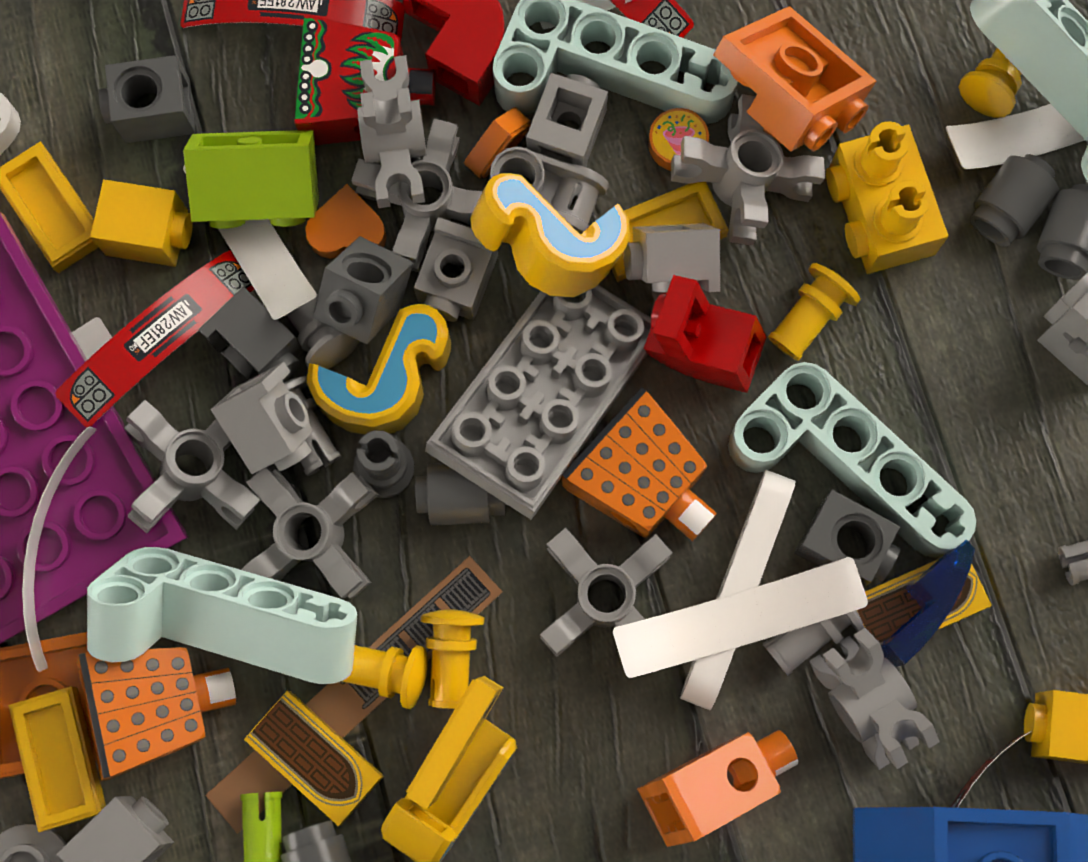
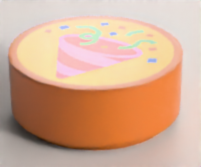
(669, 131)

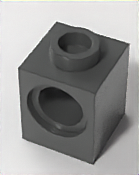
(165, 117)
(362, 289)
(839, 512)

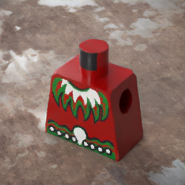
(333, 80)

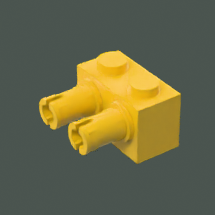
(886, 198)

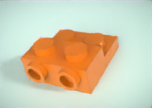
(799, 79)

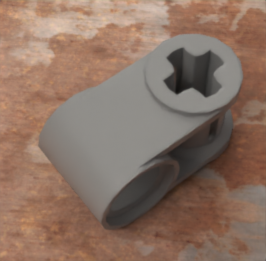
(556, 182)

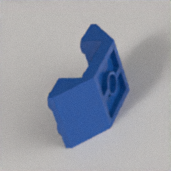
(967, 835)

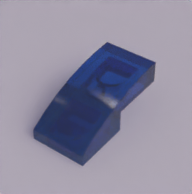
(936, 593)

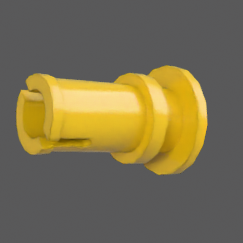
(992, 86)
(813, 310)
(450, 654)
(391, 672)

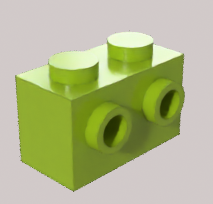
(252, 177)

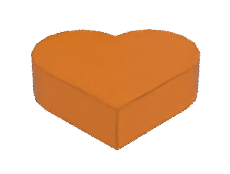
(503, 133)
(342, 222)

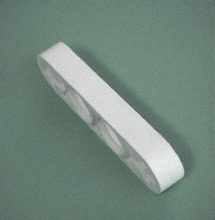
(742, 574)

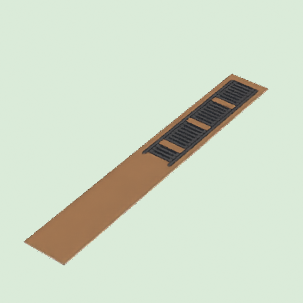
(347, 704)

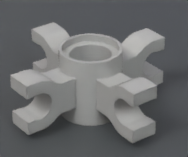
(391, 130)
(746, 171)
(434, 172)
(156, 435)
(342, 503)
(585, 573)
(873, 700)

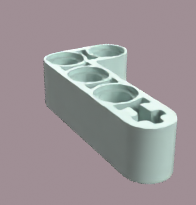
(1048, 47)
(614, 70)
(858, 469)
(219, 611)

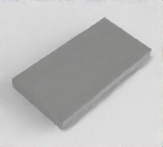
(542, 395)

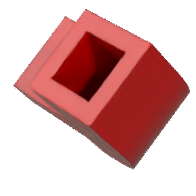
(465, 43)
(704, 338)

